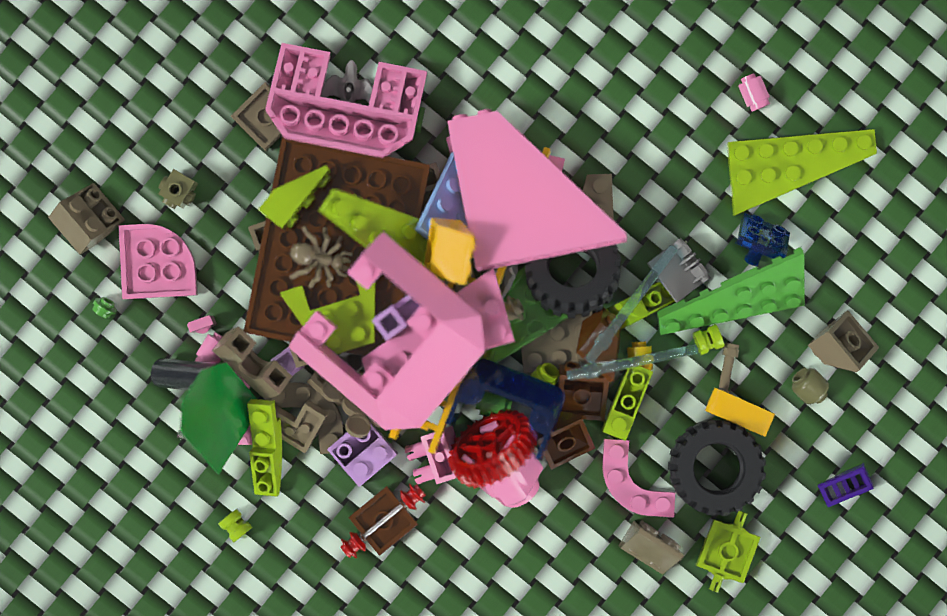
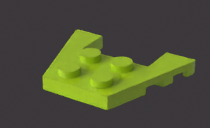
(350, 316)

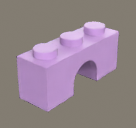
(396, 317)

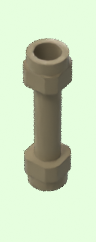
(730, 351)

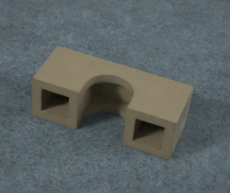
(263, 376)

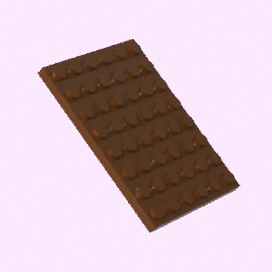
(384, 181)

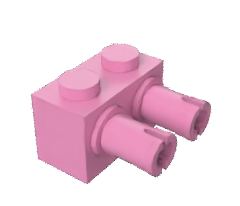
(439, 465)

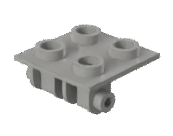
(682, 272)

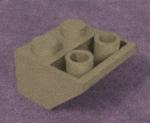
(86, 218)

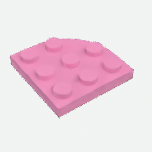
(155, 263)

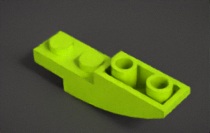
(267, 447)

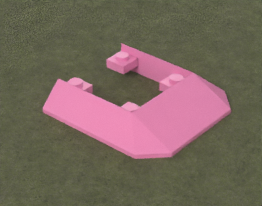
(444, 319)

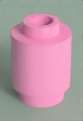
(754, 92)
(205, 351)

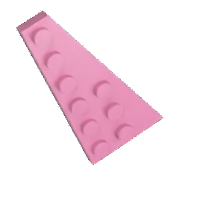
(482, 295)

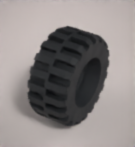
(576, 299)
(750, 470)

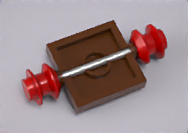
(383, 520)

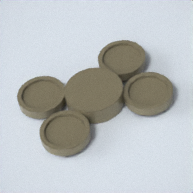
(357, 423)

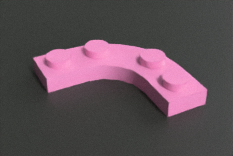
(625, 490)

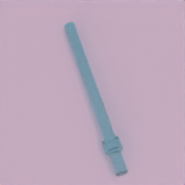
(604, 340)
(593, 370)

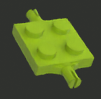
(728, 551)

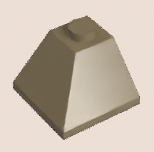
(844, 344)

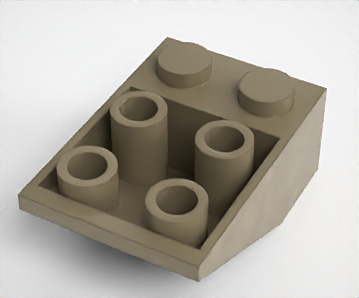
(646, 545)

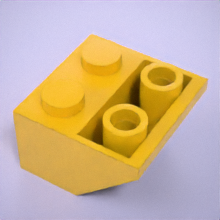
(449, 250)

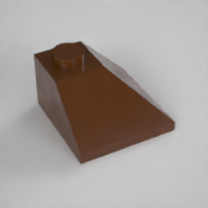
(590, 329)
(567, 441)

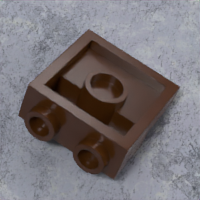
(583, 395)

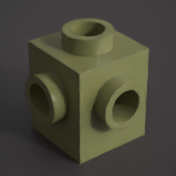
(186, 190)

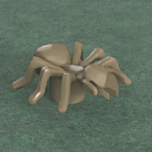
(316, 257)

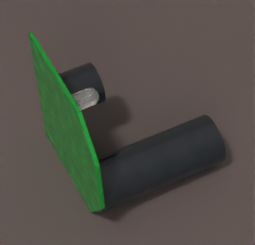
(213, 408)

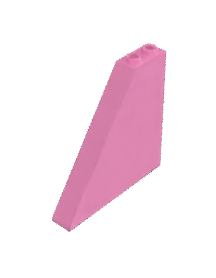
(519, 199)

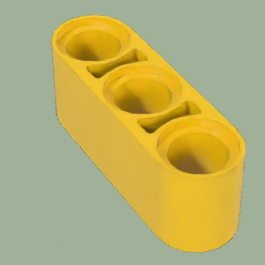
(739, 412)

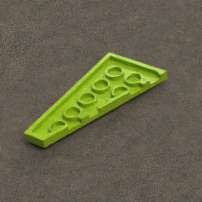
(779, 165)
(367, 220)

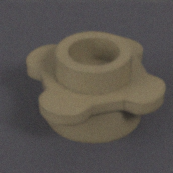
(514, 308)

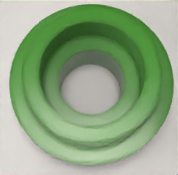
(104, 307)

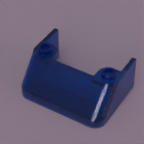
(542, 396)

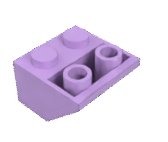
(363, 455)

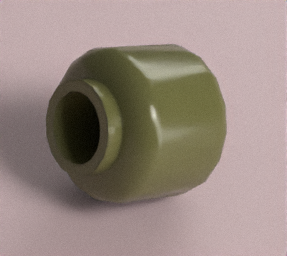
(810, 386)

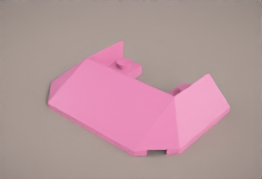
(370, 130)

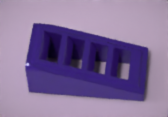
(859, 489)

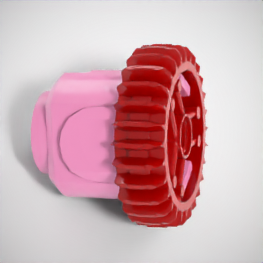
(498, 457)

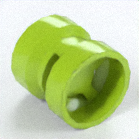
(702, 339)
(235, 525)

